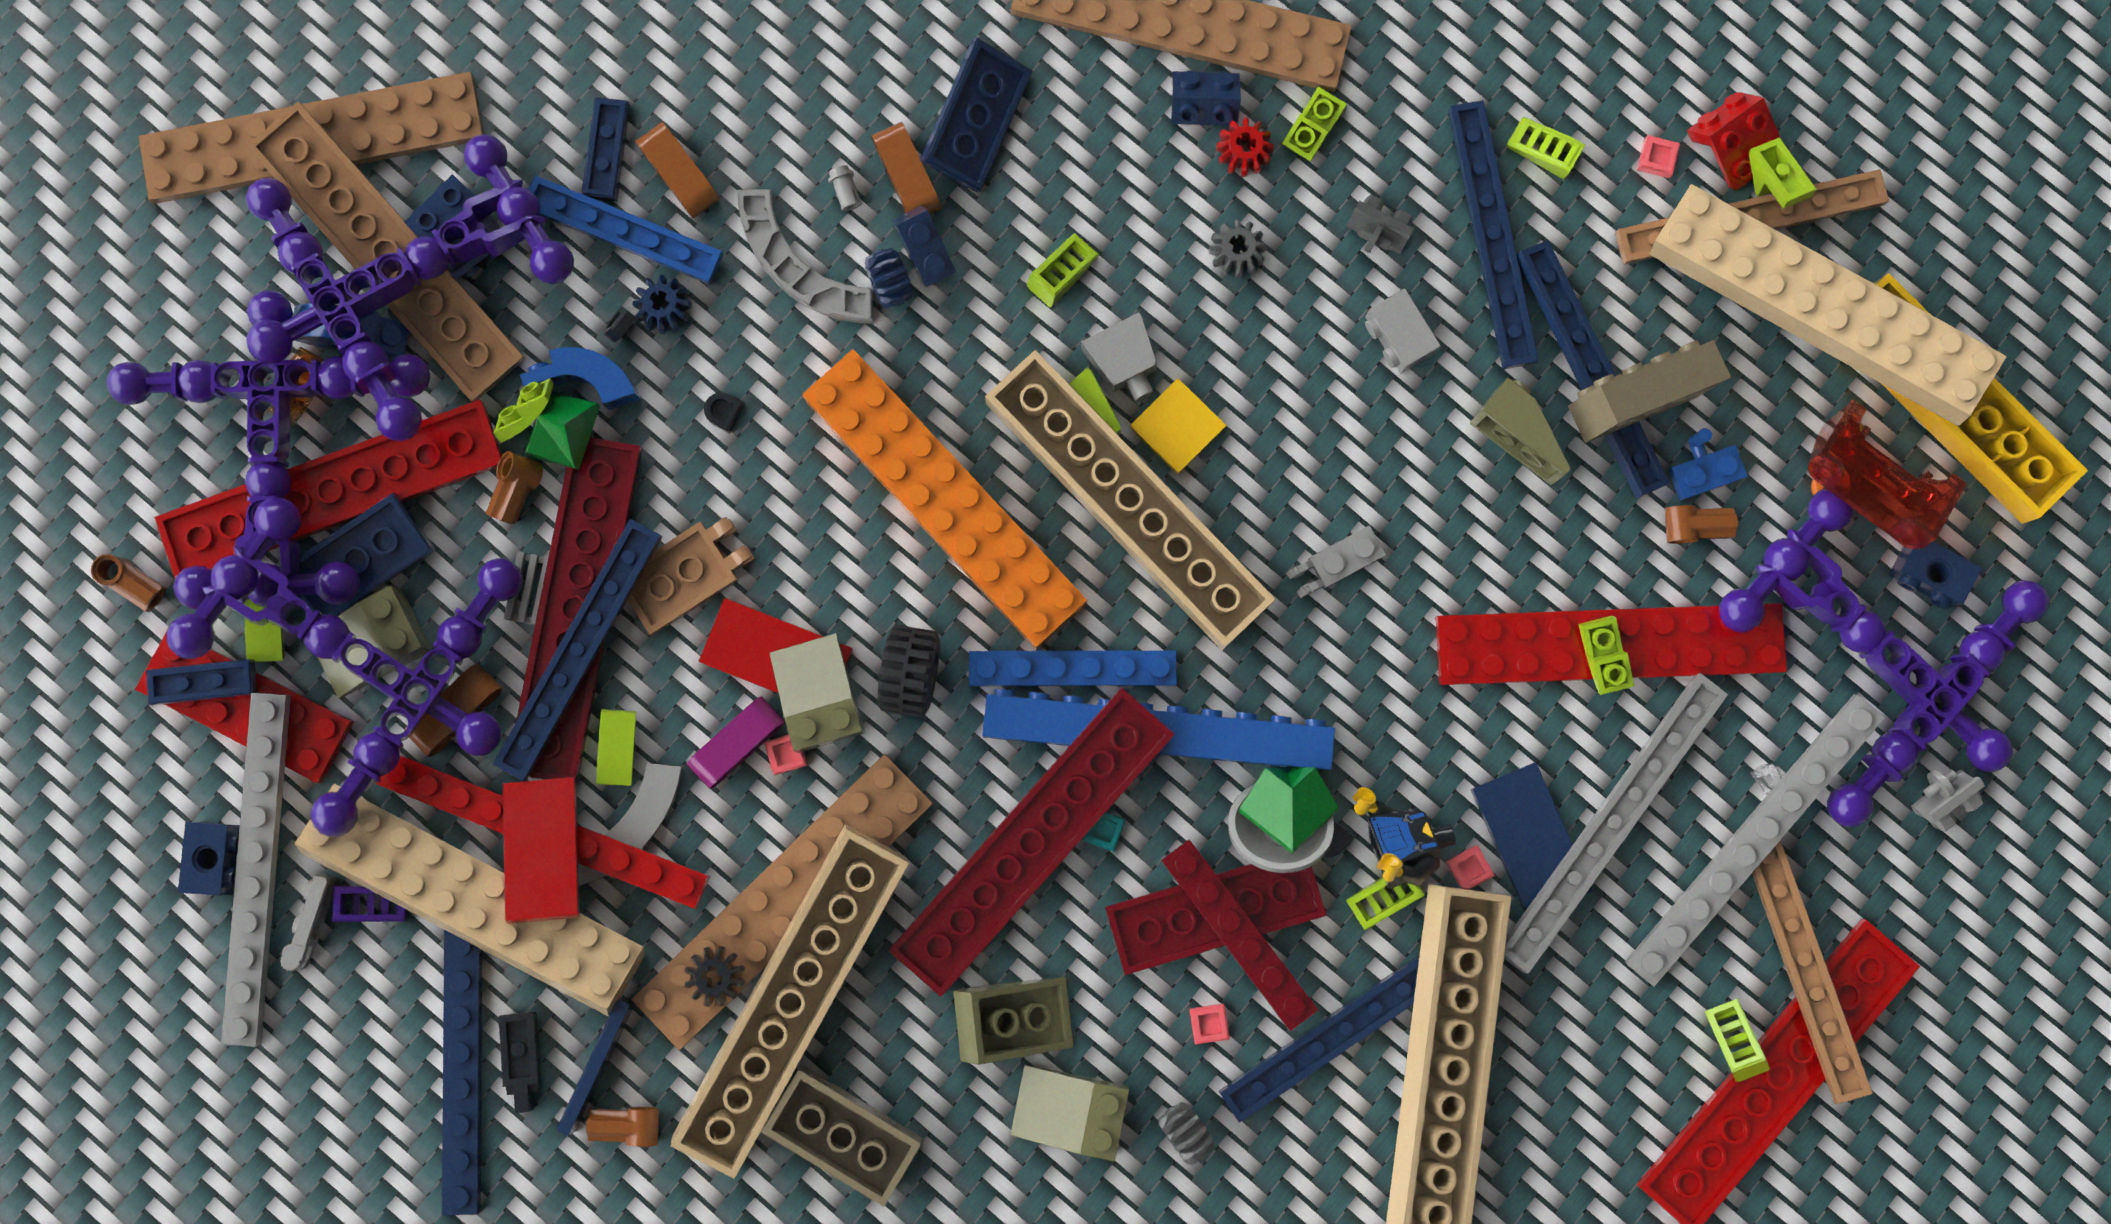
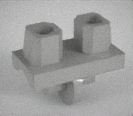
(1945, 795)

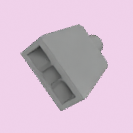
(1123, 356)

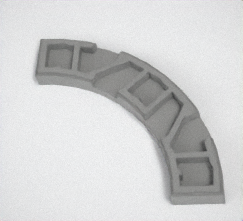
(790, 272)
(645, 813)

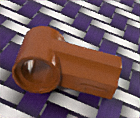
(515, 479)
(1690, 524)
(129, 582)
(634, 1126)

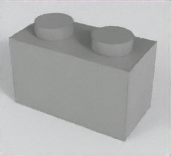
(1401, 331)

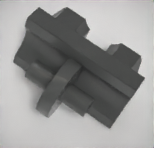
(1379, 227)

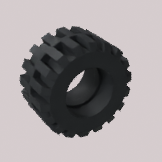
(908, 671)

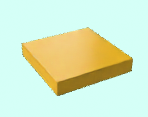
(1177, 426)

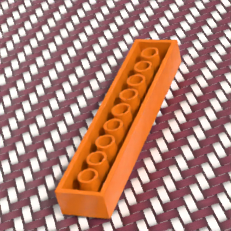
(945, 499)

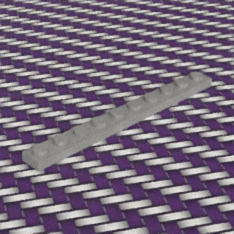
(1612, 822)
(1754, 839)
(256, 869)

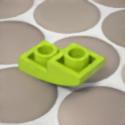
(1314, 124)
(529, 406)
(263, 642)
(1605, 655)
(616, 747)

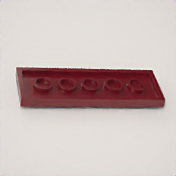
(1170, 927)

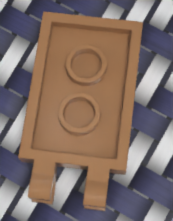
(686, 574)

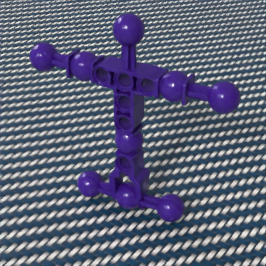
(423, 259)
(268, 477)
(1865, 633)
(330, 638)

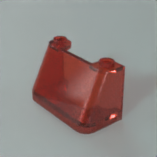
(1877, 486)

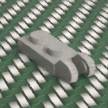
(1340, 560)
(309, 923)

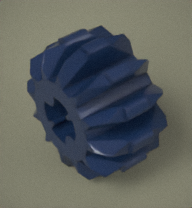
(888, 277)
(661, 318)

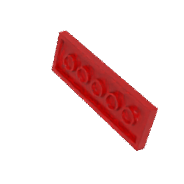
(313, 730)

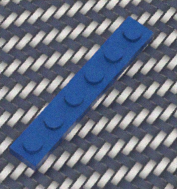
(626, 231)
(1072, 668)

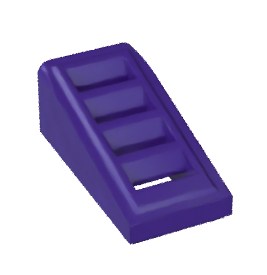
(339, 903)

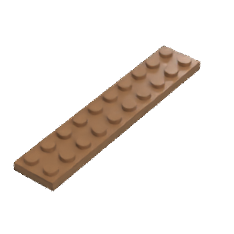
(1215, 31)
(363, 124)
(366, 227)
(752, 925)

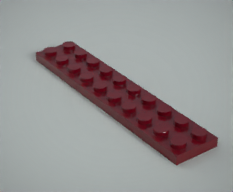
(587, 527)
(1031, 841)

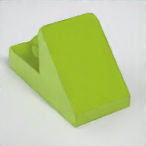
(1779, 173)

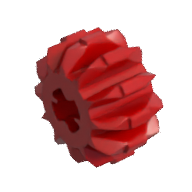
(1234, 153)

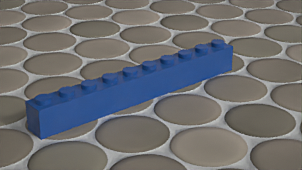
(1196, 736)

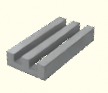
(511, 605)

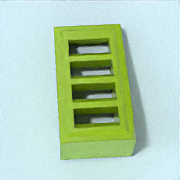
(1560, 140)
(1046, 284)
(1089, 389)
(1392, 907)
(1746, 1061)

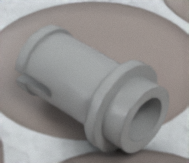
(845, 188)

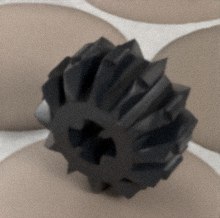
(704, 983)

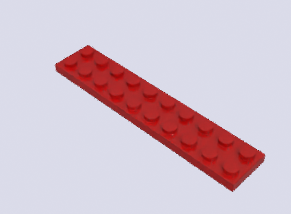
(342, 485)
(1656, 640)
(1750, 1114)

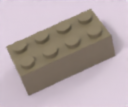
(1648, 389)
(842, 1135)

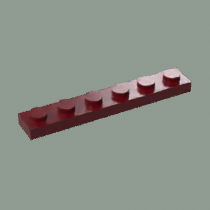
(1239, 935)

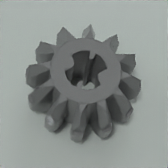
(1248, 255)
(1186, 1133)

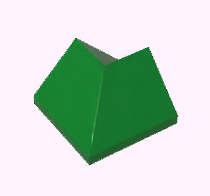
(562, 431)
(1289, 805)

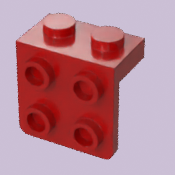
(1734, 130)

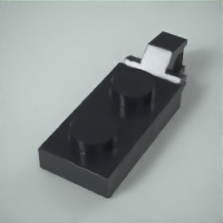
(520, 1058)

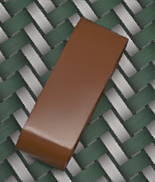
(905, 169)
(677, 170)
(471, 694)

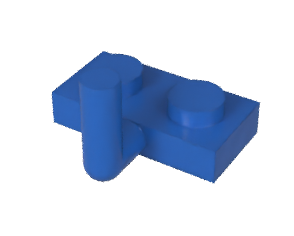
(1706, 469)

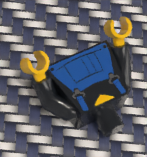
(1402, 840)

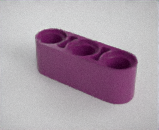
(735, 742)

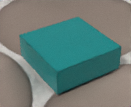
(1105, 832)

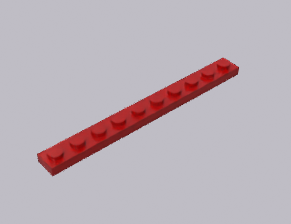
(594, 848)

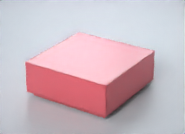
(1658, 156)
(782, 756)
(1470, 868)
(1209, 1023)

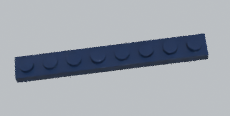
(1493, 235)
(1587, 360)
(577, 650)
(1322, 1042)
(461, 1077)

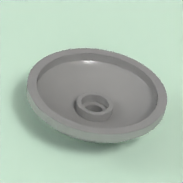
(1268, 854)

